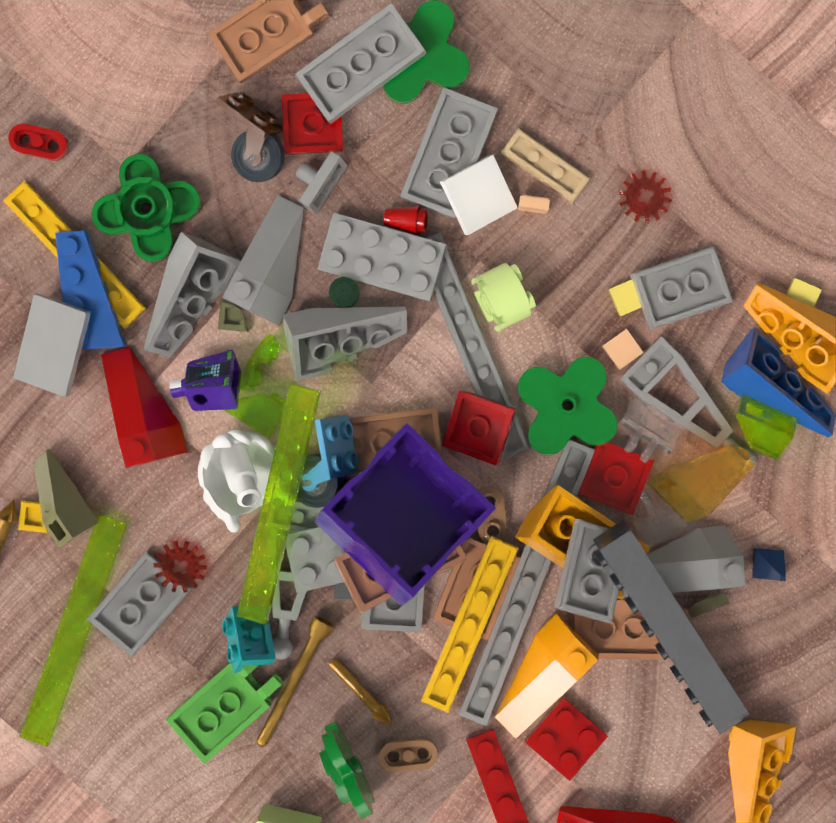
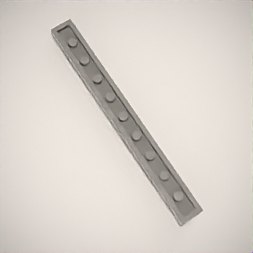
(519, 600)

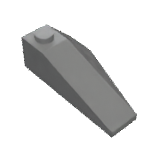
(330, 335)

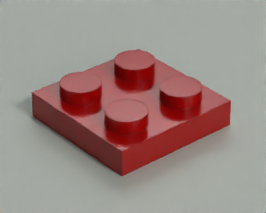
(307, 128)
(479, 427)
(615, 477)
(566, 738)

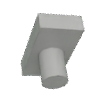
(320, 181)

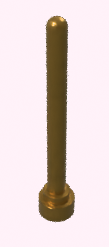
(318, 632)

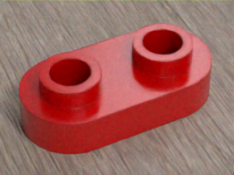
(39, 143)

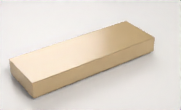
(545, 165)

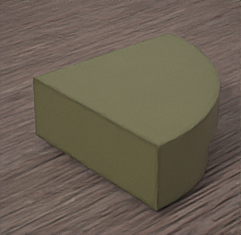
(231, 318)
(707, 605)

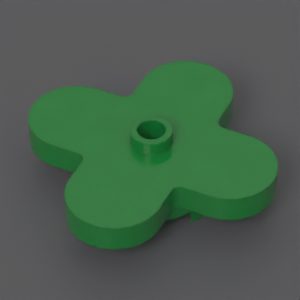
(442, 63)
(124, 214)
(554, 425)
(345, 771)

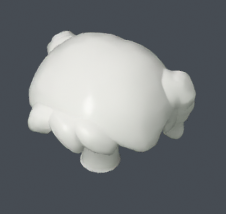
(235, 474)

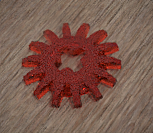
(634, 193)
(181, 555)

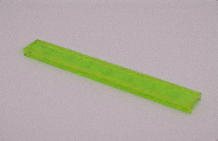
(278, 503)
(73, 630)

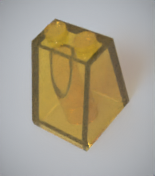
(703, 482)

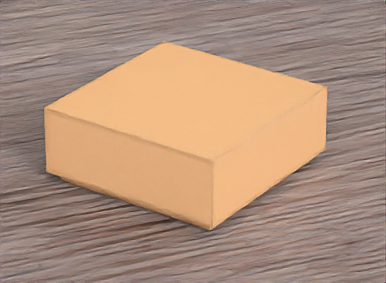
(533, 204)
(622, 349)

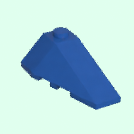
(763, 376)

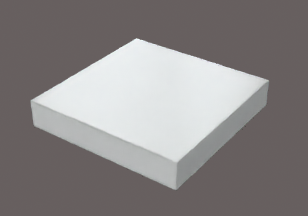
(478, 194)

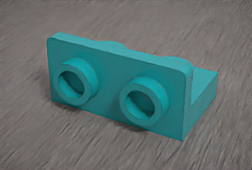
(247, 641)

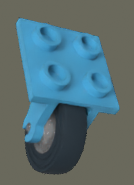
(325, 472)

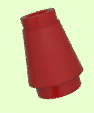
(407, 219)

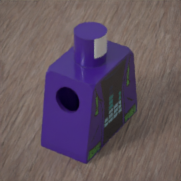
(210, 382)

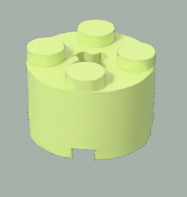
(503, 296)

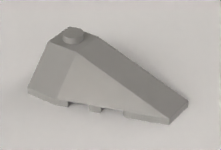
(268, 268)
(190, 284)
(700, 561)

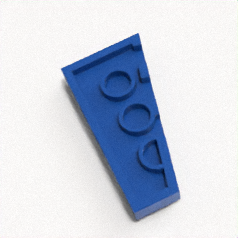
(85, 289)

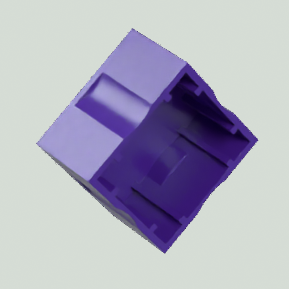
(404, 514)

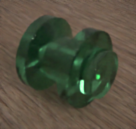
(344, 292)

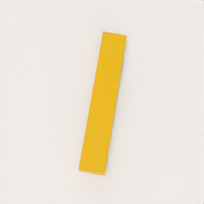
(45, 223)
(469, 624)

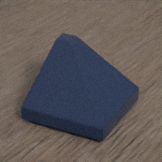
(769, 564)

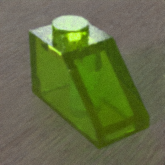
(261, 412)
(765, 427)

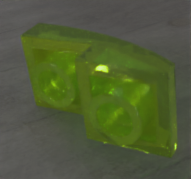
(263, 354)

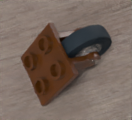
(258, 151)

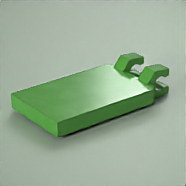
(222, 710)

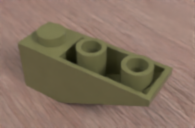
(61, 505)

